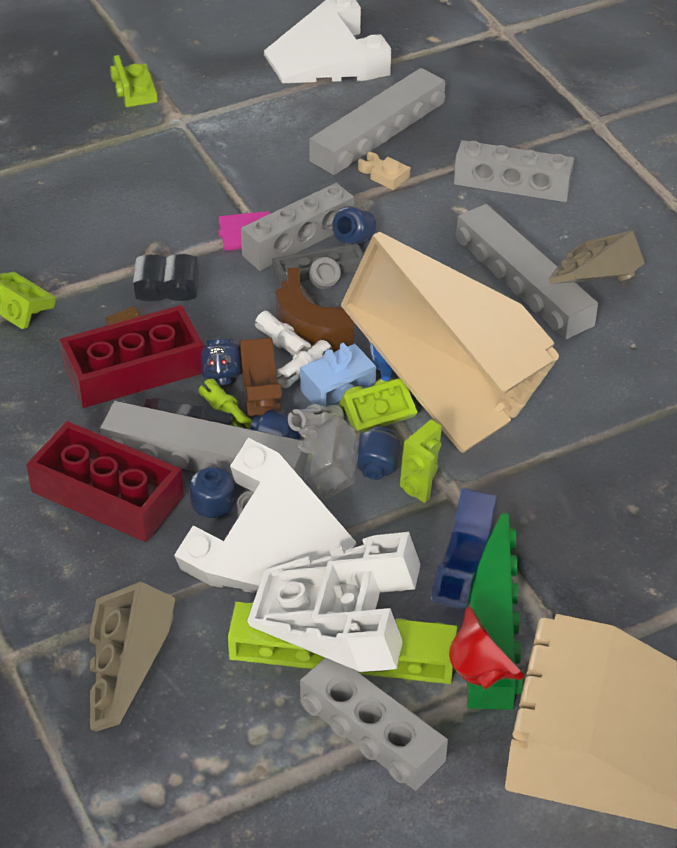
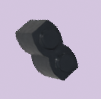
(166, 277)

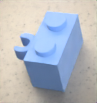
(335, 373)

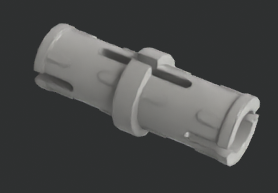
(314, 415)

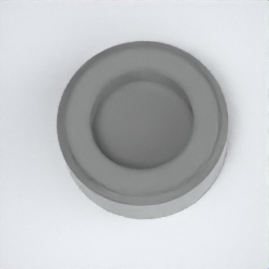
(324, 273)

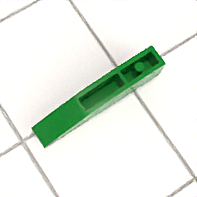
(492, 603)

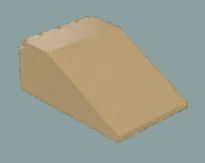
(449, 339)
(597, 723)

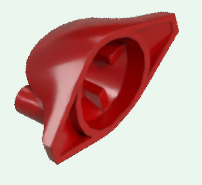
(477, 656)

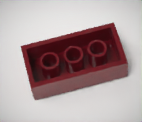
(132, 356)
(106, 480)

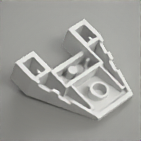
(326, 47)
(275, 527)
(334, 599)

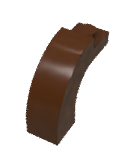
(309, 319)
(259, 376)

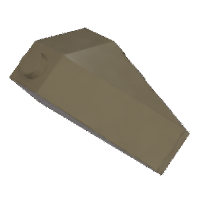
(600, 260)
(127, 637)

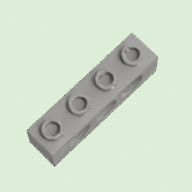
(513, 170)
(293, 226)
(392, 723)

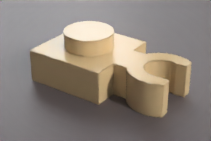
(385, 172)

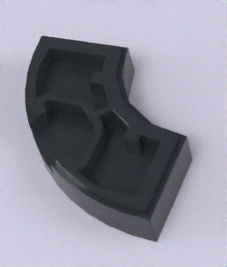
(198, 412)

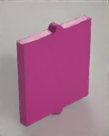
(231, 228)

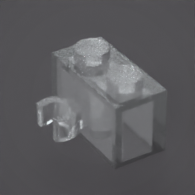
(329, 456)

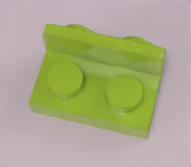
(133, 83)
(22, 298)
(378, 405)
(420, 461)

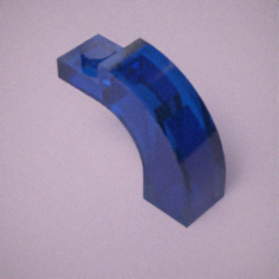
(469, 537)

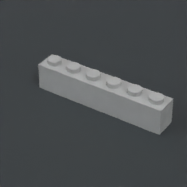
(376, 121)
(525, 271)
(188, 440)

